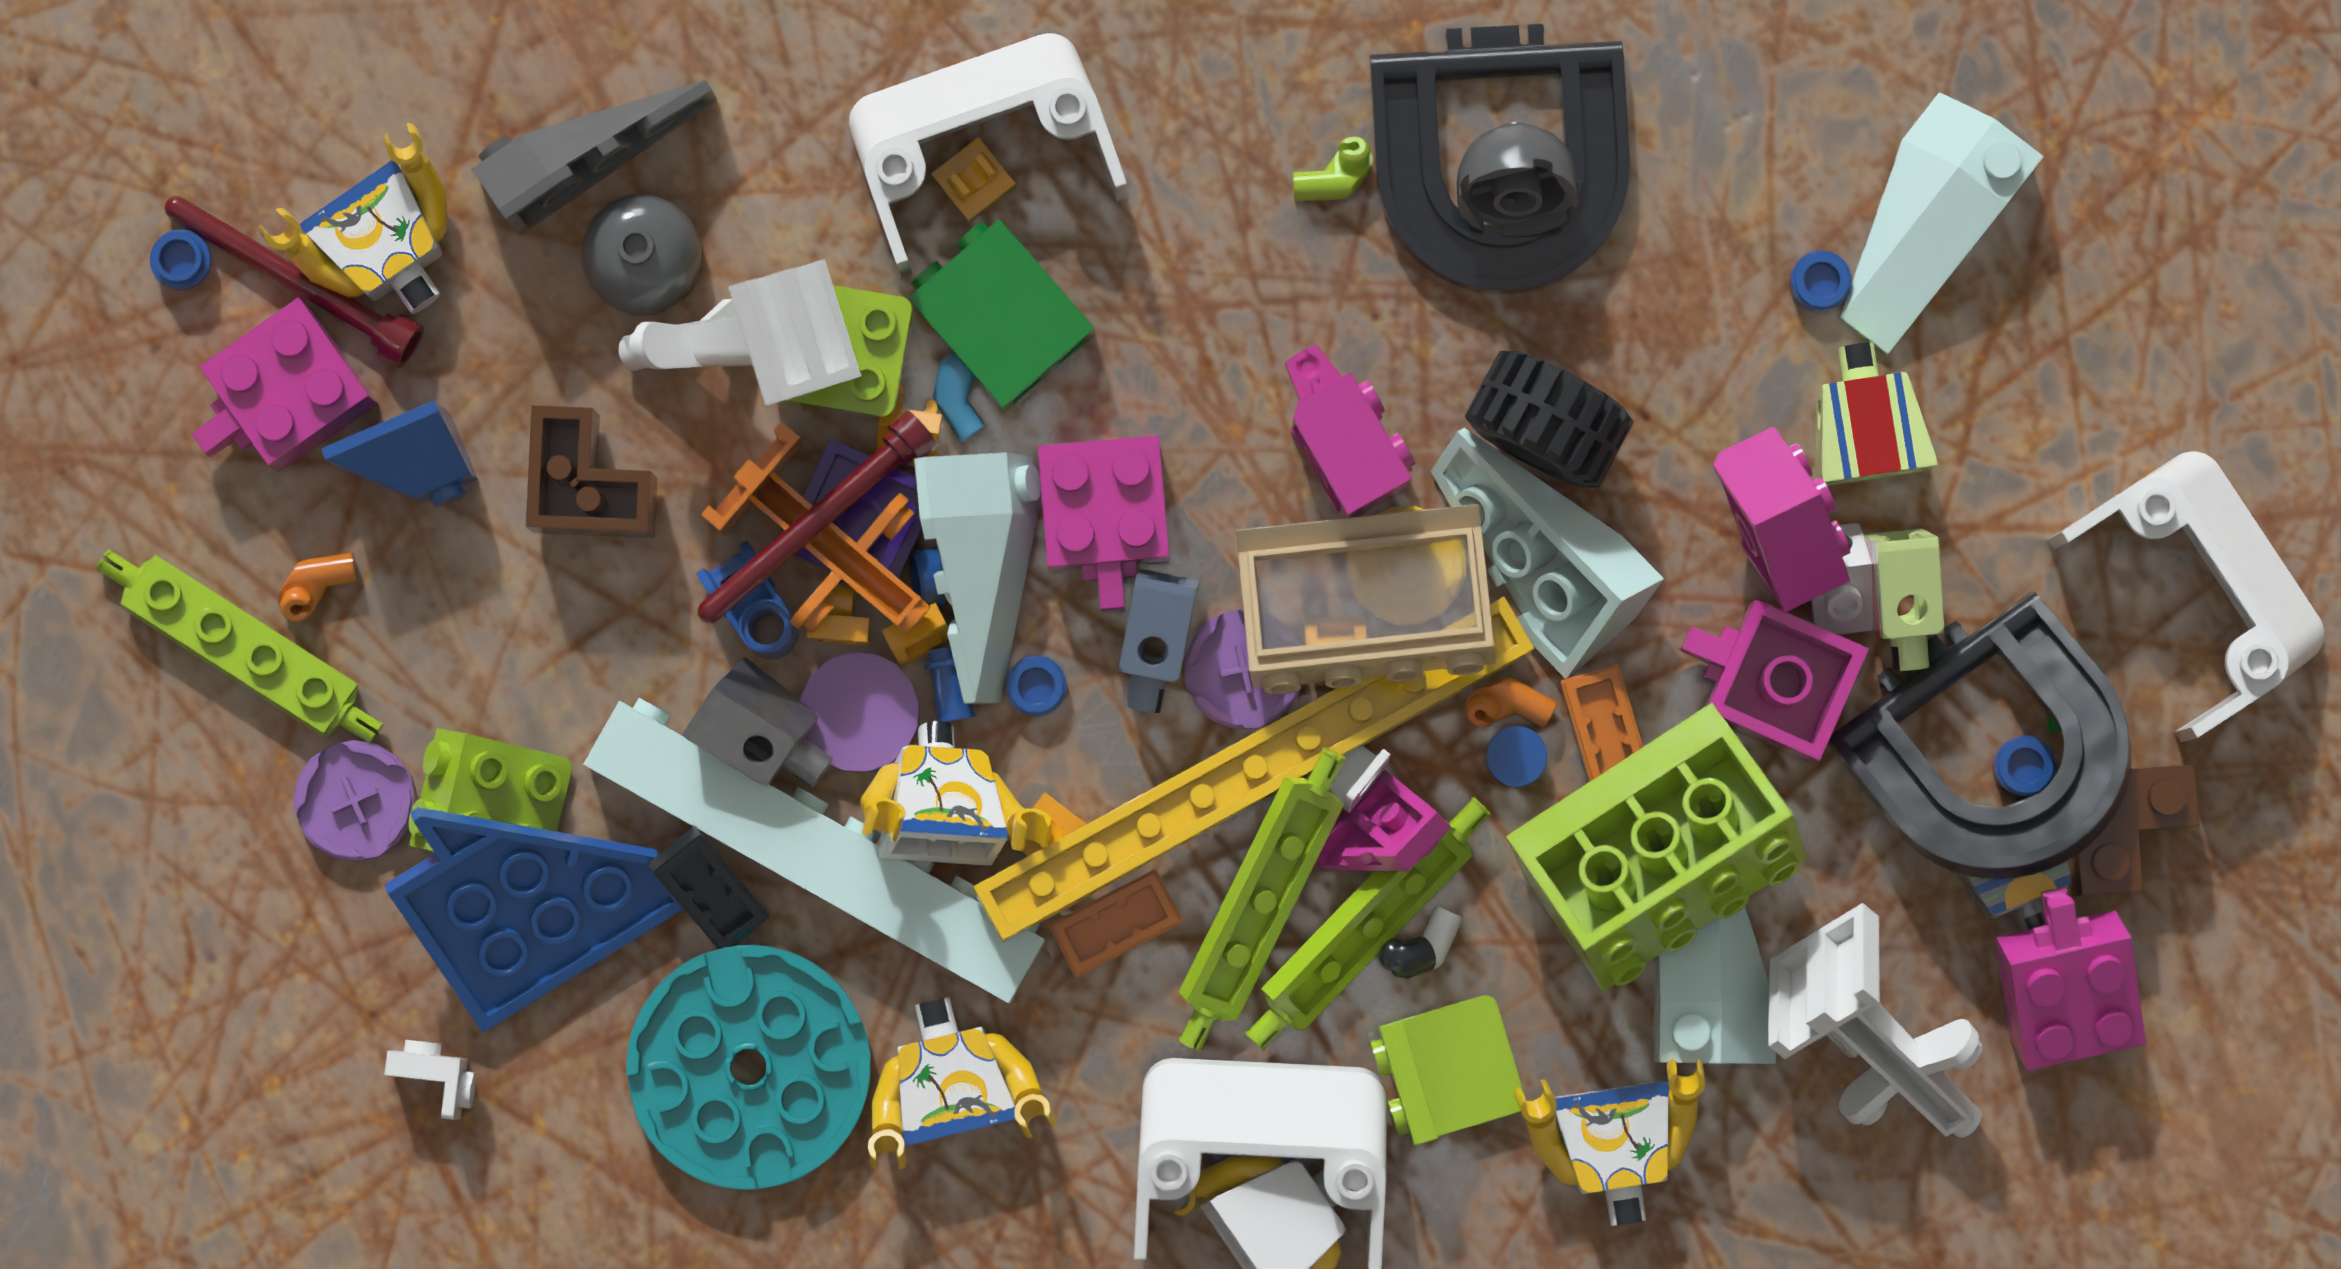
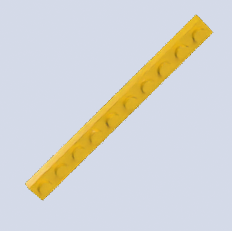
(1223, 787)

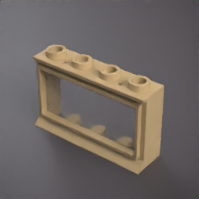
(1365, 598)

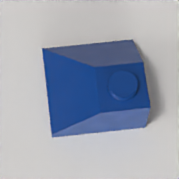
(409, 454)

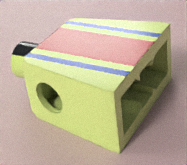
(1869, 423)
(1904, 566)

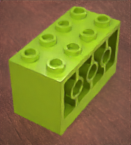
(1658, 848)

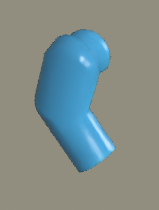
(951, 397)

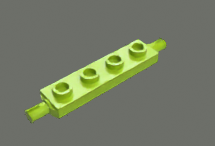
(240, 646)
(1261, 898)
(1359, 930)

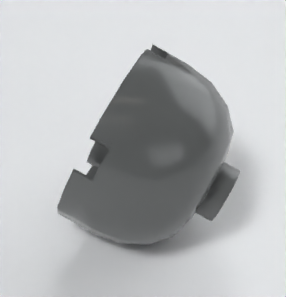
(1517, 180)
(641, 254)

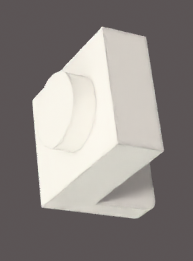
(424, 1062)

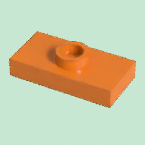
(1601, 718)
(1115, 923)

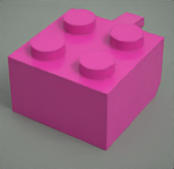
(282, 389)
(1343, 436)
(1104, 510)
(1783, 518)
(1778, 678)
(2070, 986)

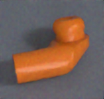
(310, 580)
(1505, 698)

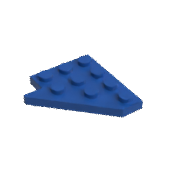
(522, 907)

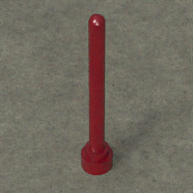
(392, 335)
(903, 444)

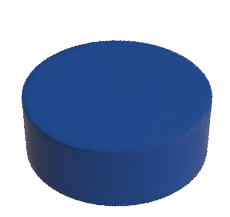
(1820, 281)
(923, 566)
(1036, 686)
(1516, 756)
(2024, 766)

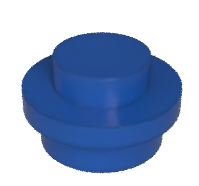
(180, 260)

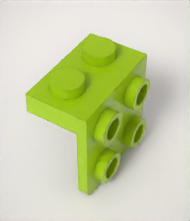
(879, 336)
(491, 782)
(1448, 1069)

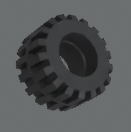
(1549, 419)

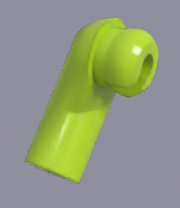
(1340, 177)

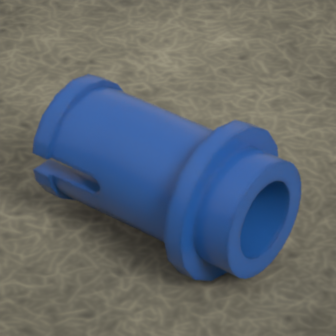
(946, 686)

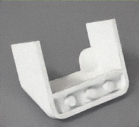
(1030, 72)
(2282, 623)
(1263, 1112)

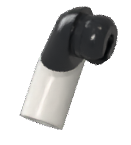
(1424, 952)

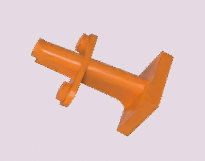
(848, 560)

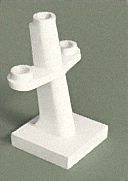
(776, 323)
(1834, 986)

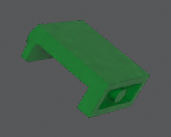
(1000, 313)

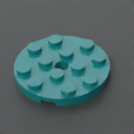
(685, 1056)

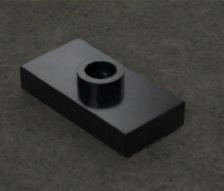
(708, 889)

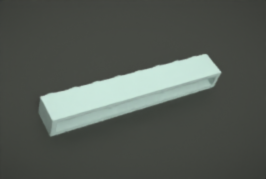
(812, 849)

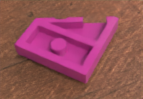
(1383, 831)

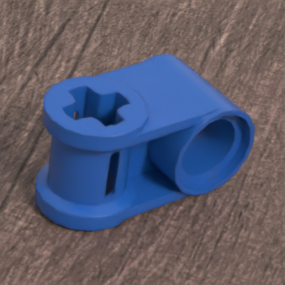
(758, 603)

